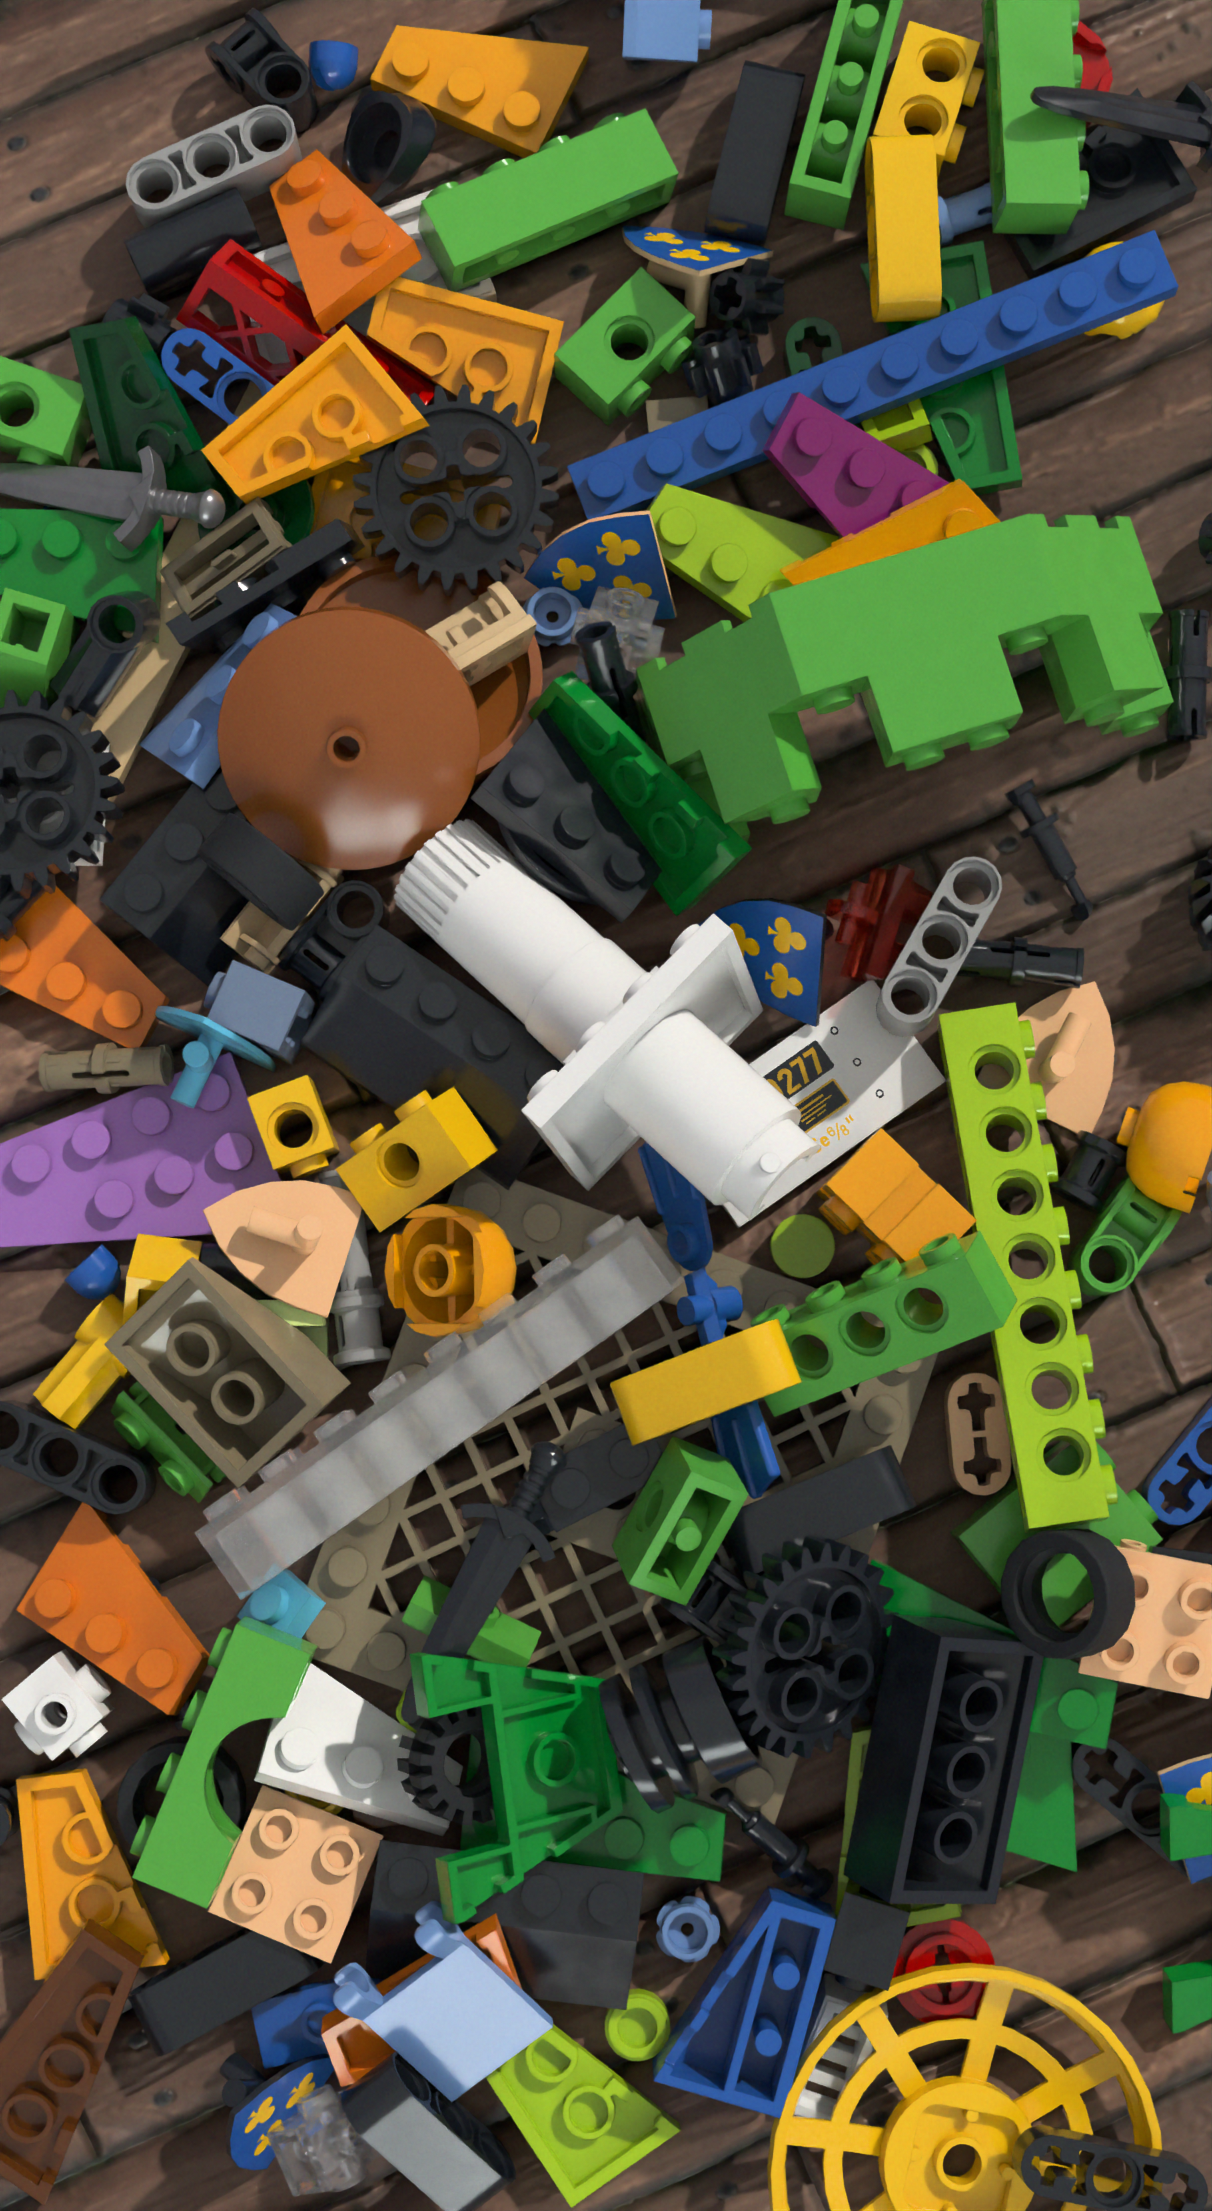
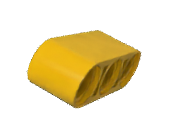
(903, 228)
(705, 1382)

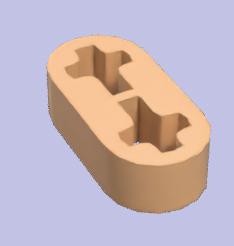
(961, 1434)

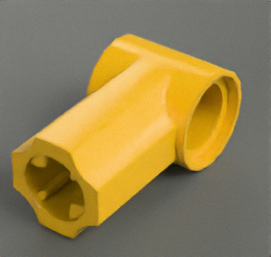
(87, 1369)

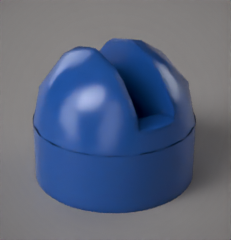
(332, 64)
(96, 1275)

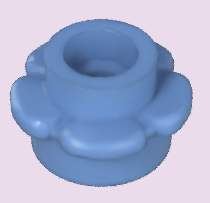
(552, 600)
(691, 1946)

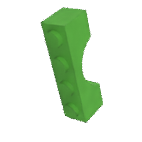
(192, 1835)

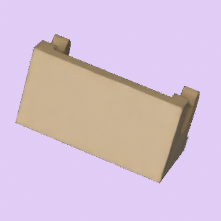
(486, 633)

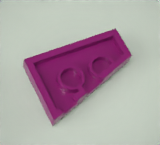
(843, 468)

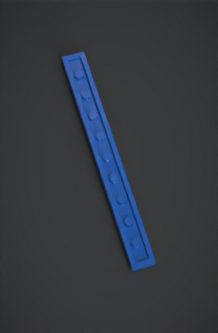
(883, 374)

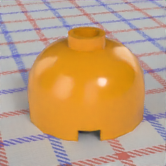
(1169, 1142)
(448, 1268)

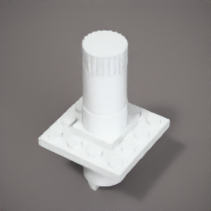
(634, 1044)

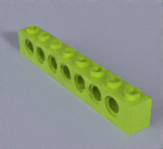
(967, 1043)

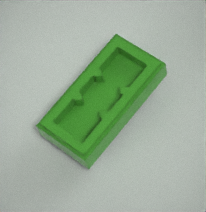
(499, 1640)

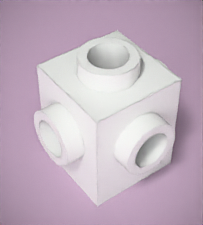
(37, 1707)

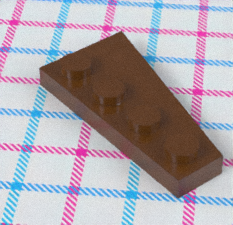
(56, 2054)

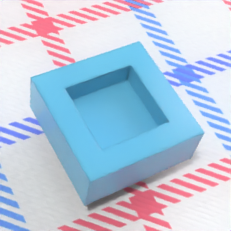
(284, 1604)

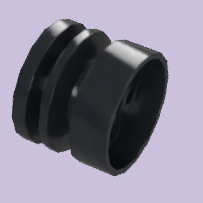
(675, 1726)

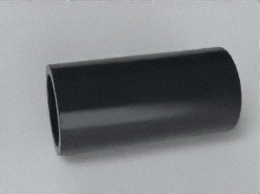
(185, 242)

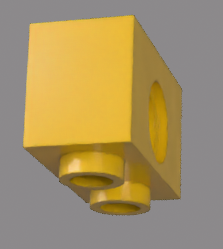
(447, 1146)

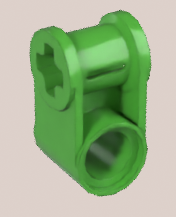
(1126, 1229)

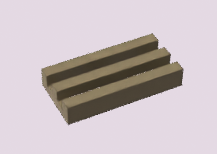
(232, 565)

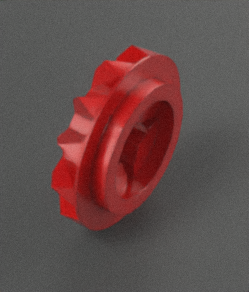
(918, 1951)

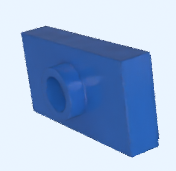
(291, 2022)

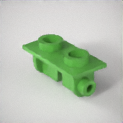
(181, 1459)

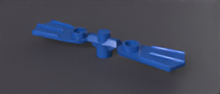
(739, 1431)

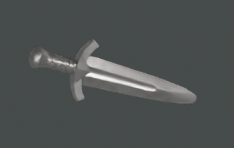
(112, 495)

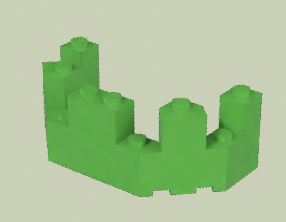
(921, 648)

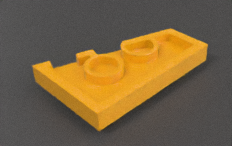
(484, 83)
(468, 343)
(313, 420)

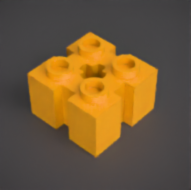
(890, 1201)

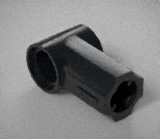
(104, 655)

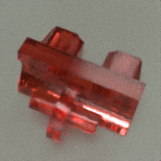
(872, 920)

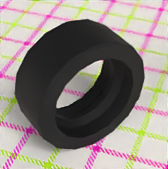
(260, 871)
(1024, 1598)
(132, 1789)

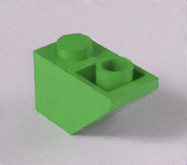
(33, 644)

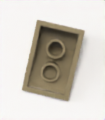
(226, 1369)

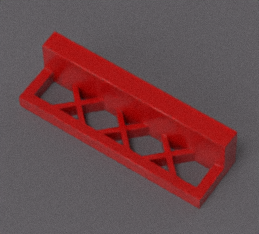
(278, 309)

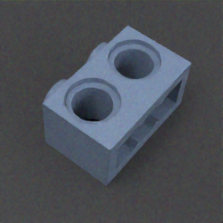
(261, 1010)

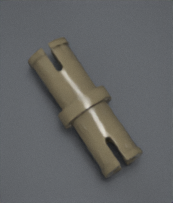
(106, 1068)

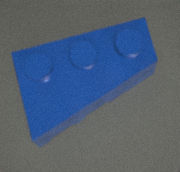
(754, 2007)

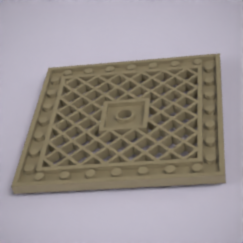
(353, 1560)

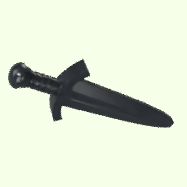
(1181, 121)
(491, 1562)

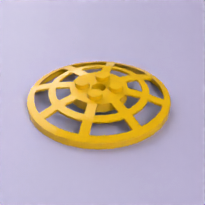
(954, 2108)

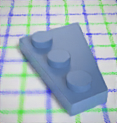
(188, 733)

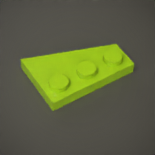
(578, 2113)

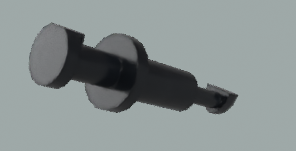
(1049, 844)
(787, 1855)

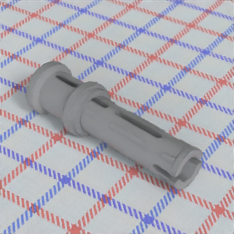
(356, 1300)

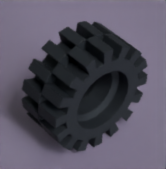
(427, 1774)

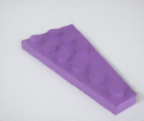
(133, 1166)

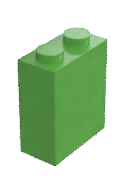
(999, 1528)

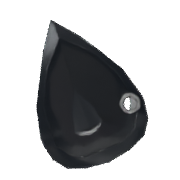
(386, 142)

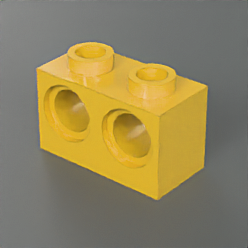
(919, 101)

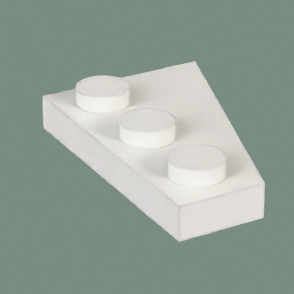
(344, 1755)

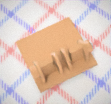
(1169, 1630)
(296, 1874)

